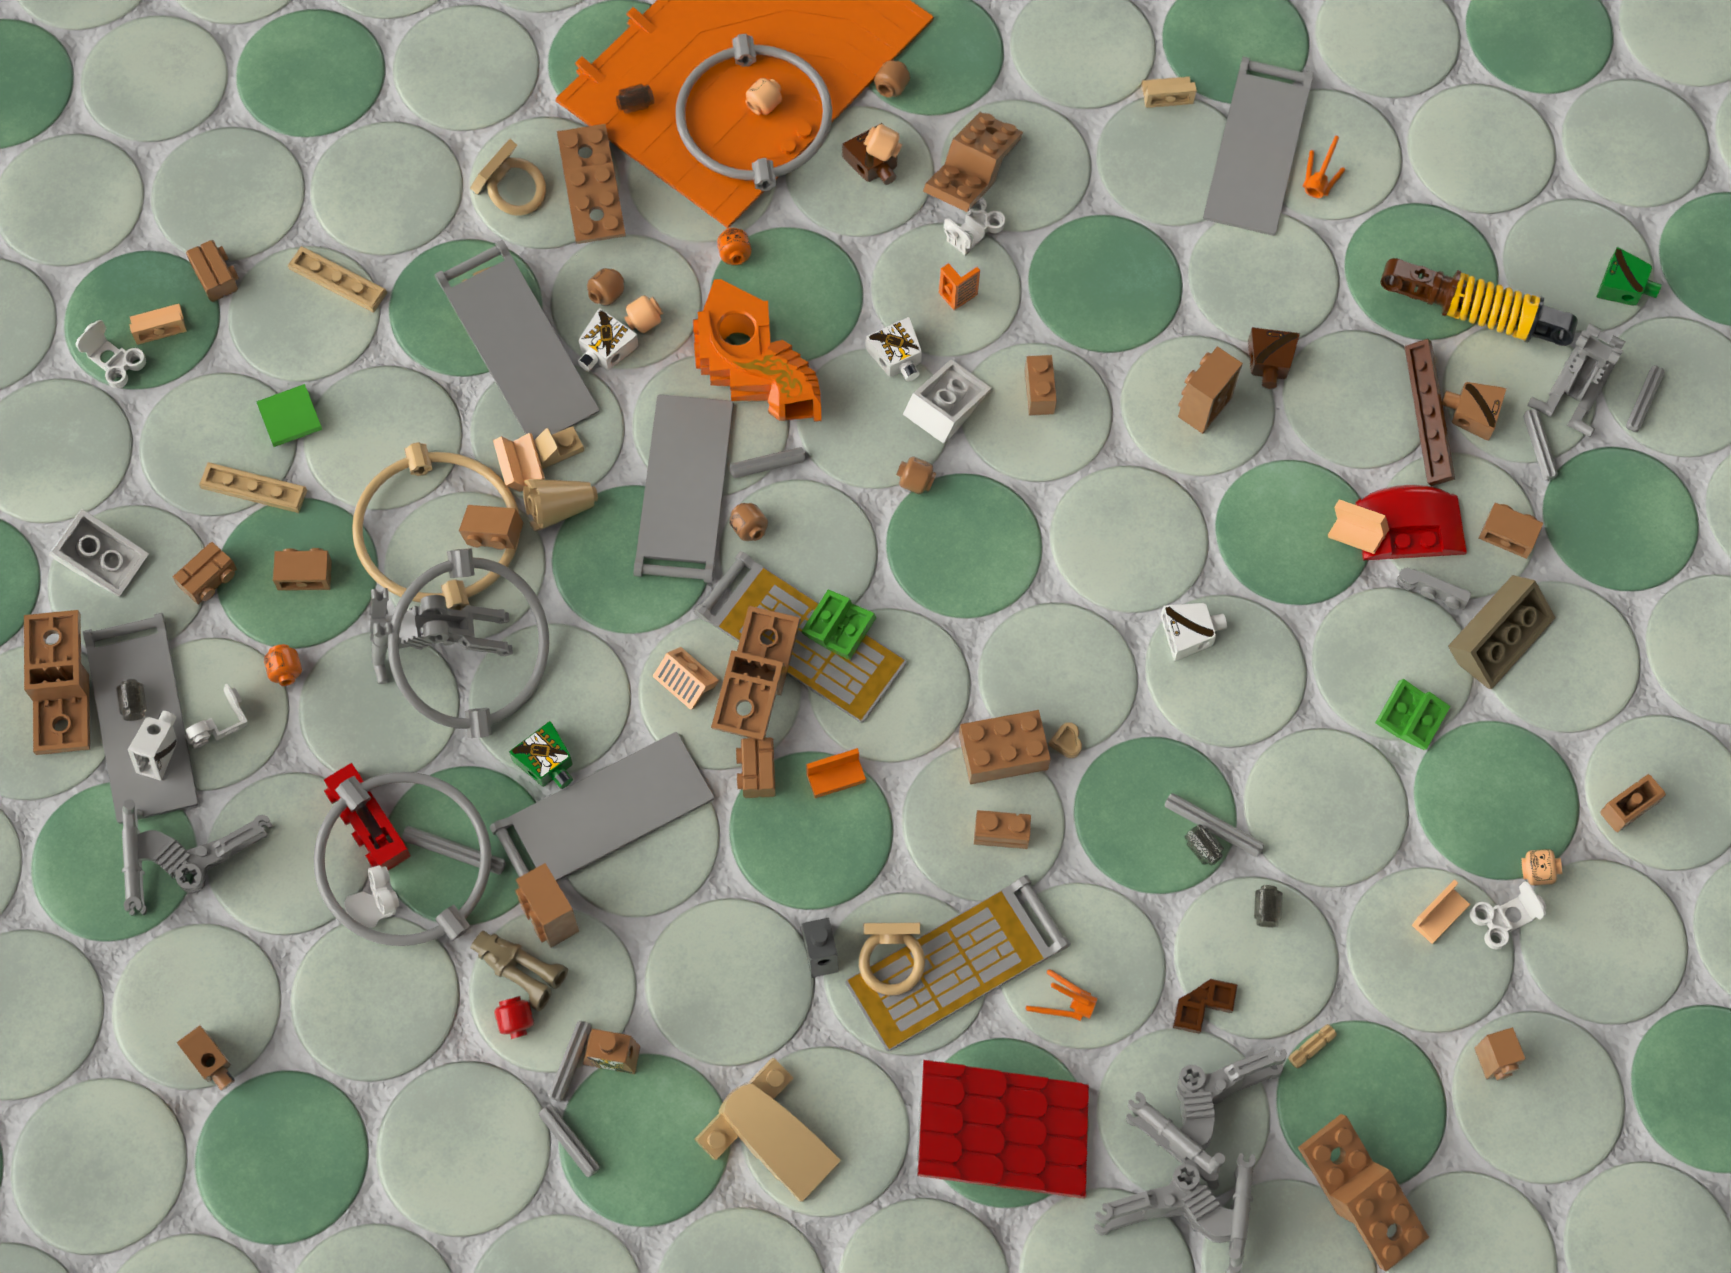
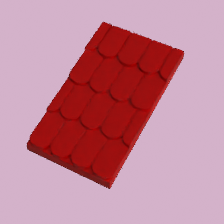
(1003, 1129)

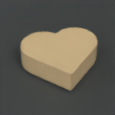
(1066, 740)

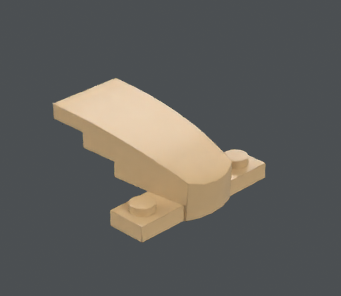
(770, 1132)

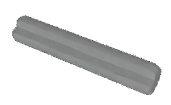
(1645, 398)
(1540, 444)
(767, 462)
(570, 1061)
(569, 1140)

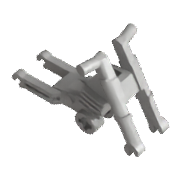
(1590, 362)
(429, 625)
(173, 857)
(1198, 1109)
(1196, 1203)

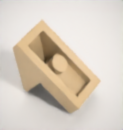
(558, 446)

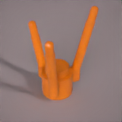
(1317, 184)
(1082, 1000)

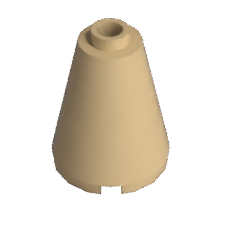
(556, 500)

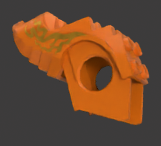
(755, 368)

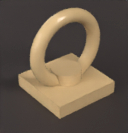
(495, 172)
(891, 934)

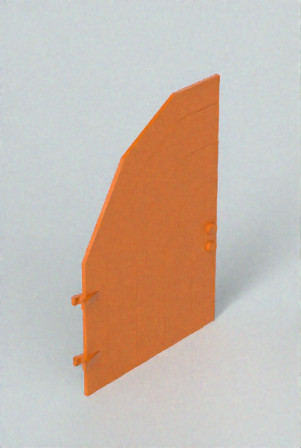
(672, 37)

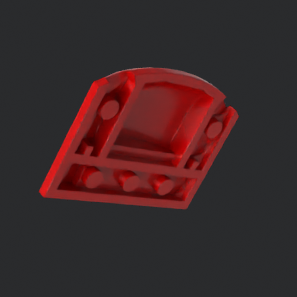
(1419, 520)

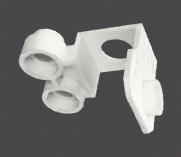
(976, 224)
(95, 343)
(200, 732)
(1527, 903)
(371, 908)

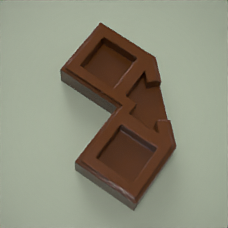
(1212, 995)

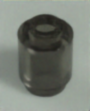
(634, 98)
(131, 700)
(1204, 845)
(1268, 906)

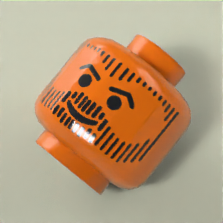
(734, 246)
(282, 665)

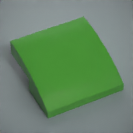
(289, 415)
(838, 624)
(1412, 714)

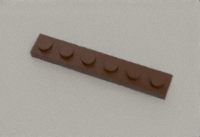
(1429, 412)

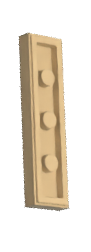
(337, 279)
(253, 487)

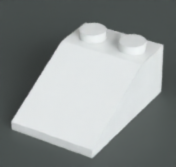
(946, 401)
(98, 553)

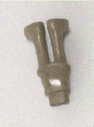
(505, 955)

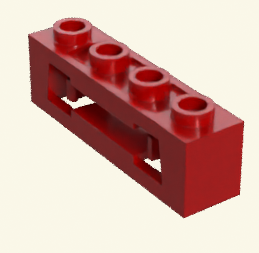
(389, 853)

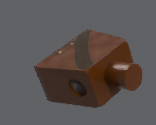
(866, 165)
(1271, 354)

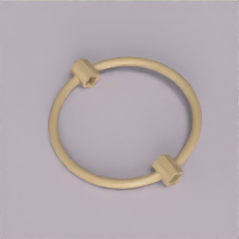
(419, 463)

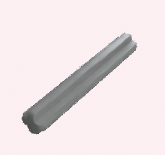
(1214, 824)
(450, 848)

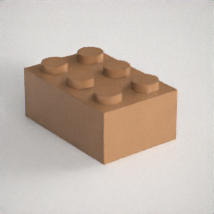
(1209, 389)
(1004, 747)
(546, 906)

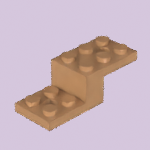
(973, 161)
(591, 184)
(756, 673)
(56, 682)
(1363, 1192)

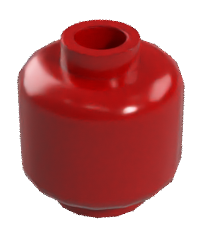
(514, 1017)

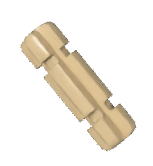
(1312, 1046)

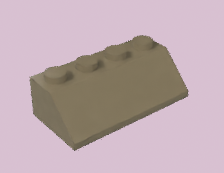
(1502, 630)

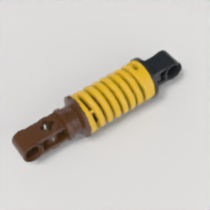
(1482, 302)

